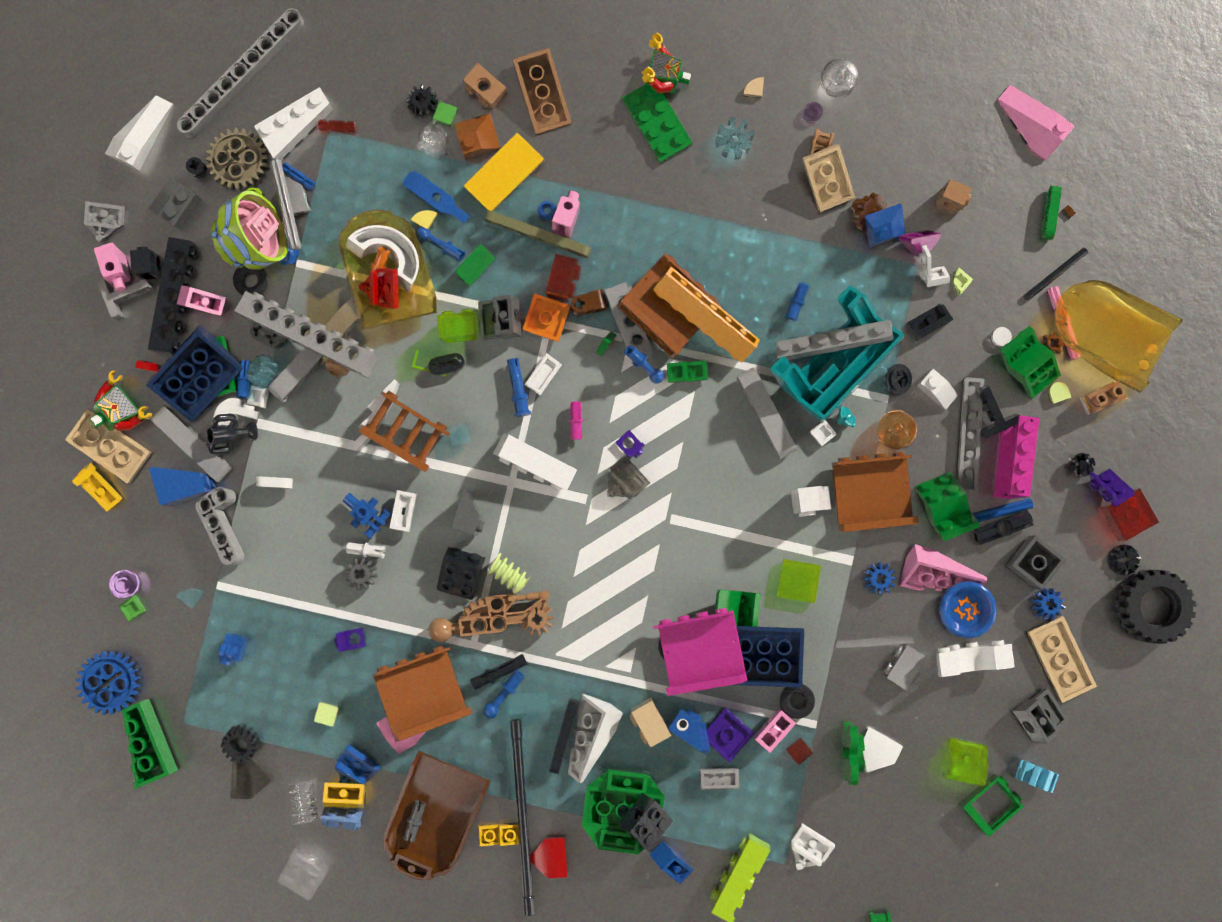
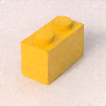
(343, 795)

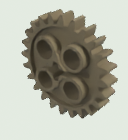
(249, 170)

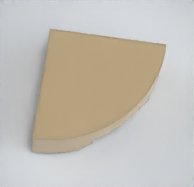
(754, 88)

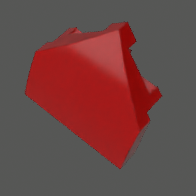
(382, 287)
(551, 857)

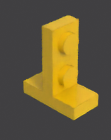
(97, 486)

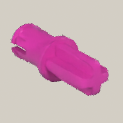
(575, 420)

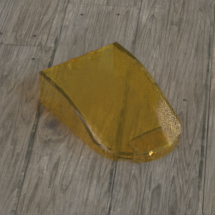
(416, 303)
(1114, 330)

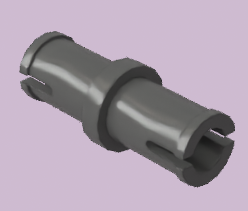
(414, 821)

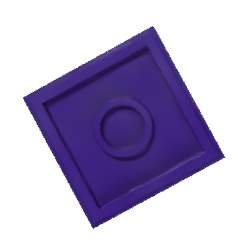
(728, 734)

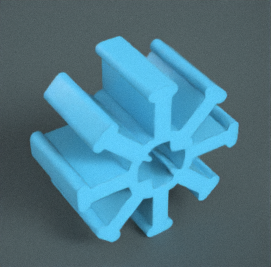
(1036, 776)

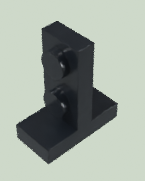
(994, 414)

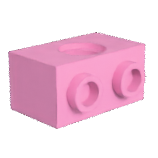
(201, 300)

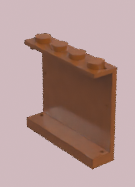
(655, 315)
(873, 492)
(420, 694)

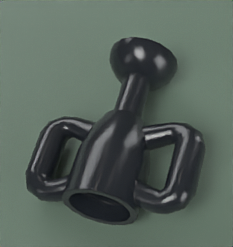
(224, 434)

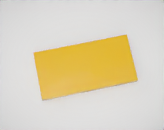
(504, 172)

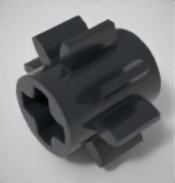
(1082, 464)

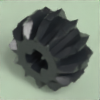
(427, 105)

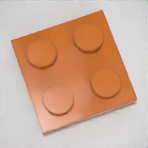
(546, 317)

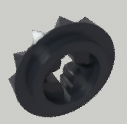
(903, 384)
(1120, 567)

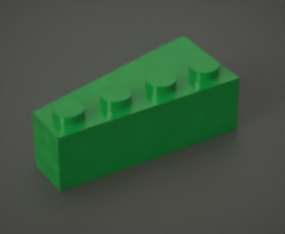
(147, 744)

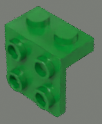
(743, 603)

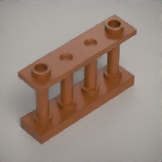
(387, 439)

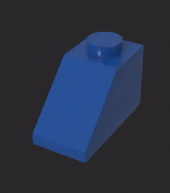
(671, 862)

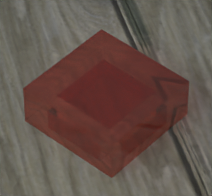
(799, 751)

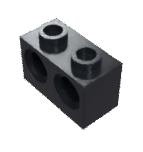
(145, 263)

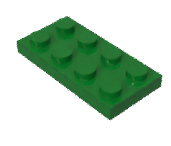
(657, 122)

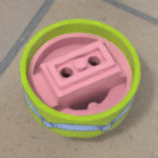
(249, 232)

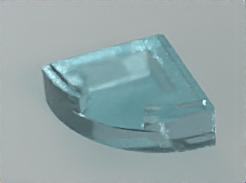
(190, 596)

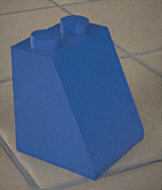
(179, 486)

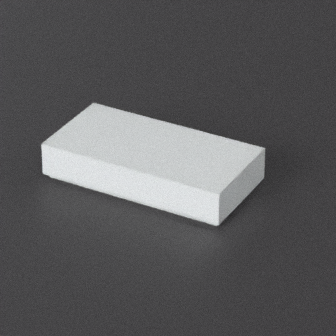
(543, 374)

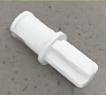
(365, 550)

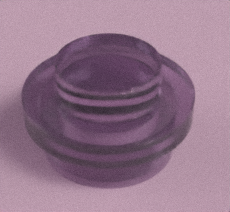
(813, 111)

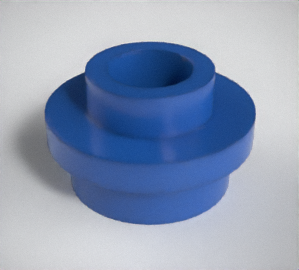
(547, 204)

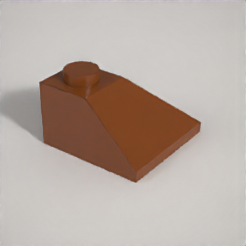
(477, 136)

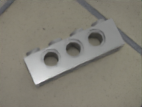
(614, 296)

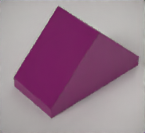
(915, 240)

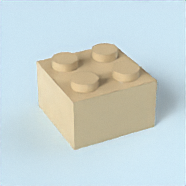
(650, 722)

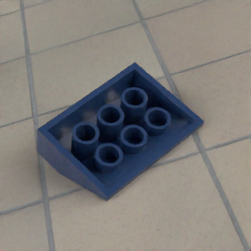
(194, 374)
(772, 655)

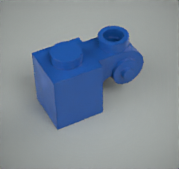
(232, 649)

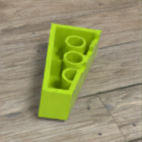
(738, 877)

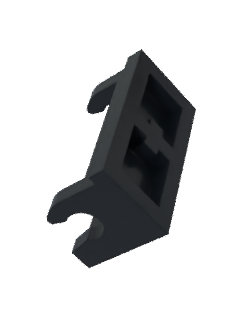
(929, 321)

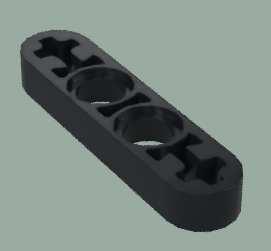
(563, 736)

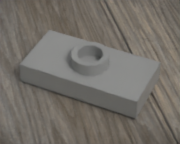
(719, 778)

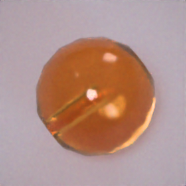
(897, 429)

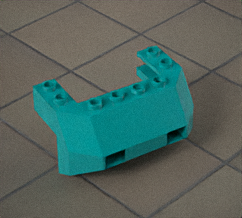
(835, 375)

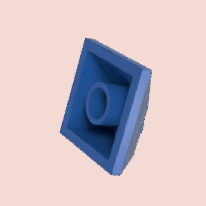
(885, 225)

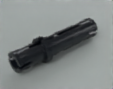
(493, 674)

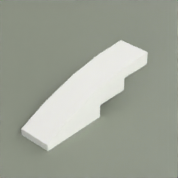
(359, 444)

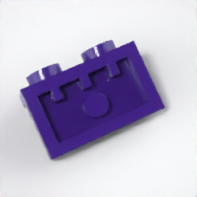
(1111, 487)

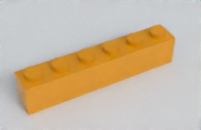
(706, 315)

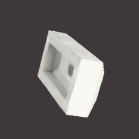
(398, 520)

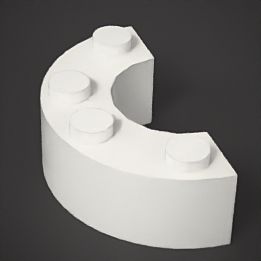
(401, 250)
(974, 657)

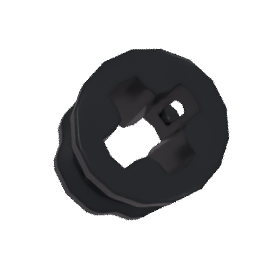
(191, 166)

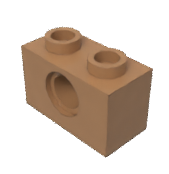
(479, 76)
(953, 196)

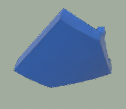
(355, 767)

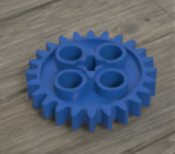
(98, 669)

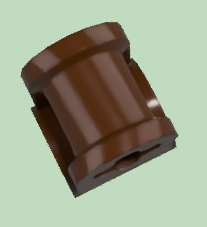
(591, 303)

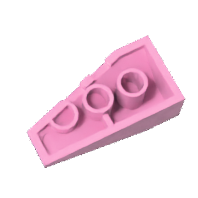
(1036, 122)
(932, 569)

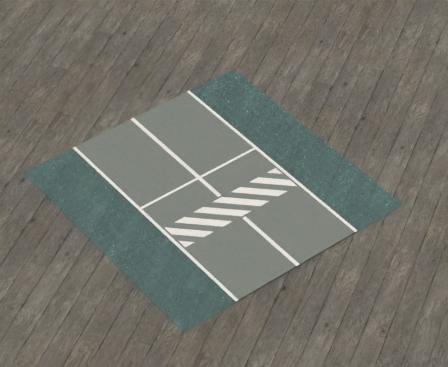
(611, 564)

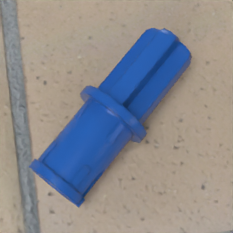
(797, 301)
(243, 382)

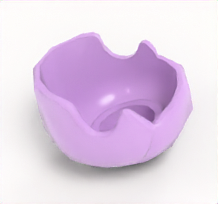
(124, 584)

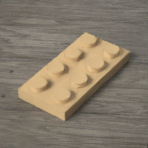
(109, 448)
(1061, 659)

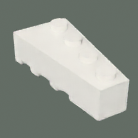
(293, 123)
(534, 461)

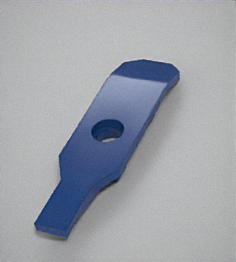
(427, 190)

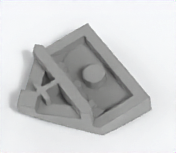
(297, 198)
(103, 218)

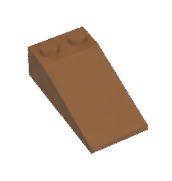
(541, 90)

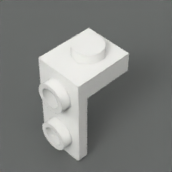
(932, 276)

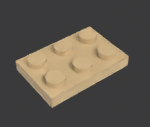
(828, 177)

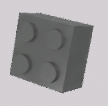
(1036, 562)

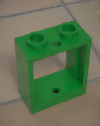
(1003, 817)

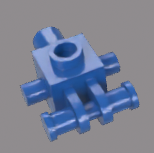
(364, 513)

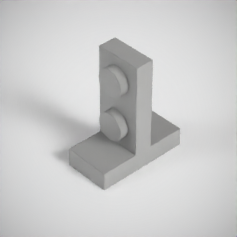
(113, 299)

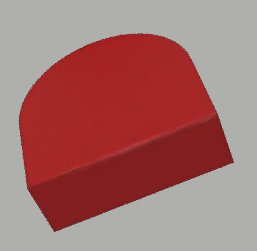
(146, 365)

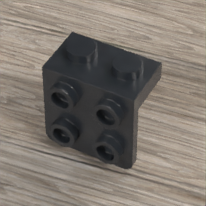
(460, 573)

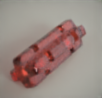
(337, 125)

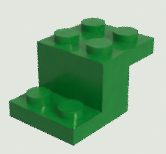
(1030, 362)
(947, 506)

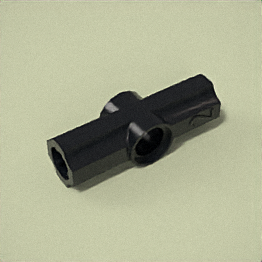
(1013, 523)

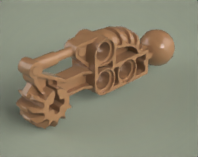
(442, 629)

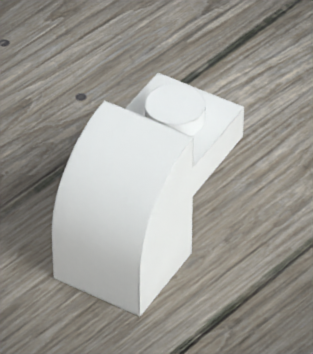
(234, 407)

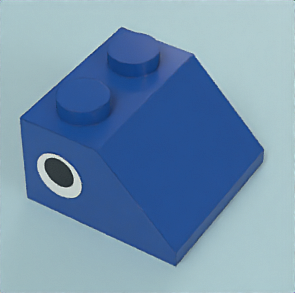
(691, 729)

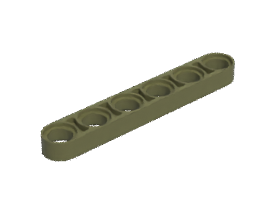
(537, 234)

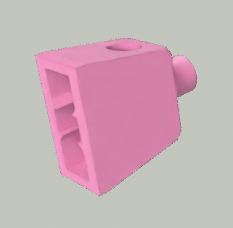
(566, 215)
(113, 266)

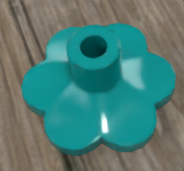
(846, 417)

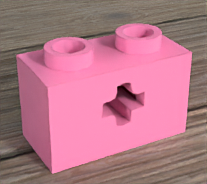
(774, 730)

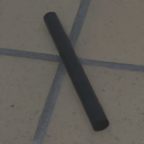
(1056, 273)

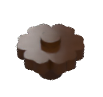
(866, 206)

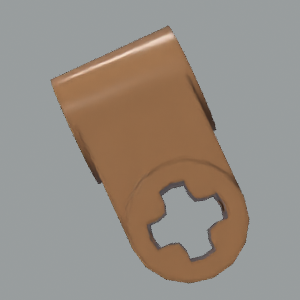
(821, 141)

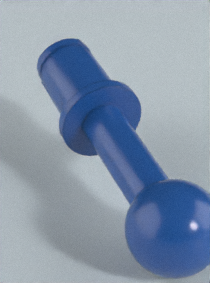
(447, 248)
(639, 360)
(491, 709)

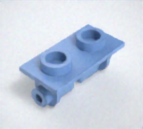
(333, 816)

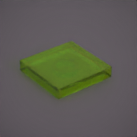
(798, 581)

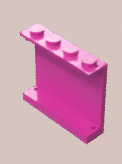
(1016, 459)
(701, 652)

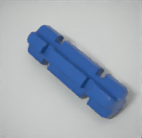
(298, 176)

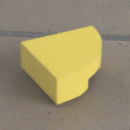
(424, 218)

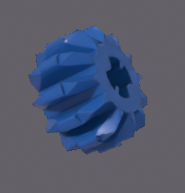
(886, 580)
(1053, 598)

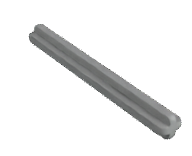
(285, 204)

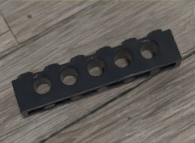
(174, 249)

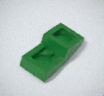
(687, 371)

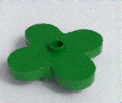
(852, 753)

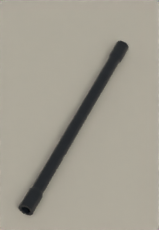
(516, 736)

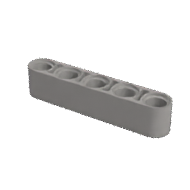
(766, 413)
(190, 443)

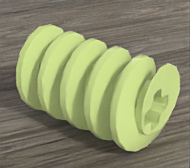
(508, 574)

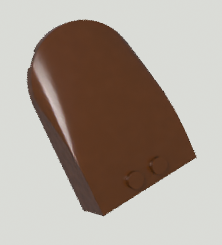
(449, 813)

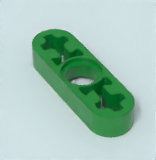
(1051, 212)

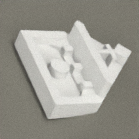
(879, 750)
(810, 847)

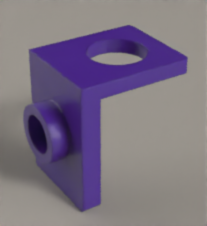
(636, 450)
(343, 643)

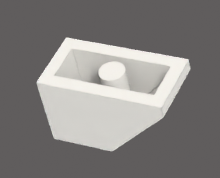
(937, 388)

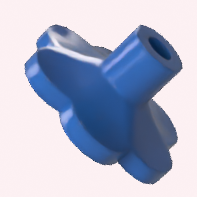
(290, 257)

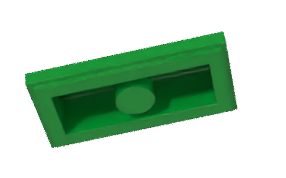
(475, 265)

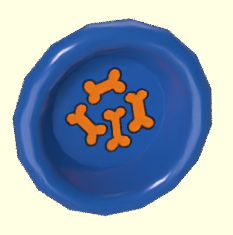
(968, 609)

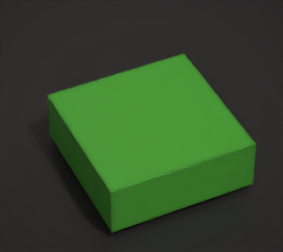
(445, 113)
(132, 608)

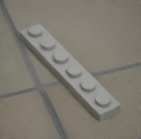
(835, 340)
(970, 435)

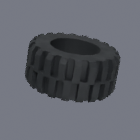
(1179, 612)

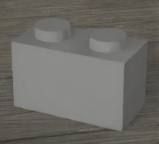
(904, 666)

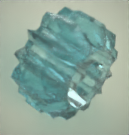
(262, 370)

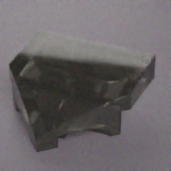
(625, 479)
(247, 780)

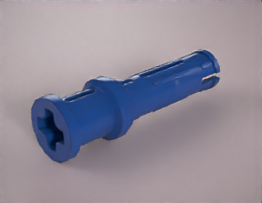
(519, 396)

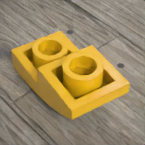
(498, 834)

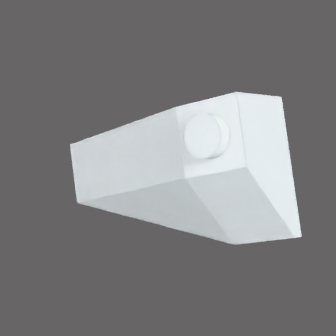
(137, 137)
(594, 730)

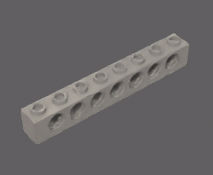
(362, 364)

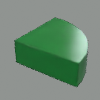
(606, 343)

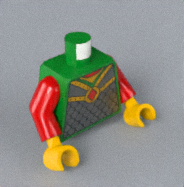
(664, 69)
(115, 408)

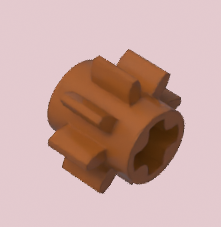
(1057, 342)

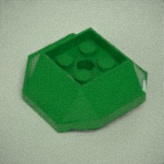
(602, 804)

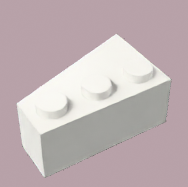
(810, 499)

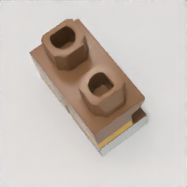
(1103, 397)

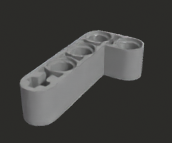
(231, 551)

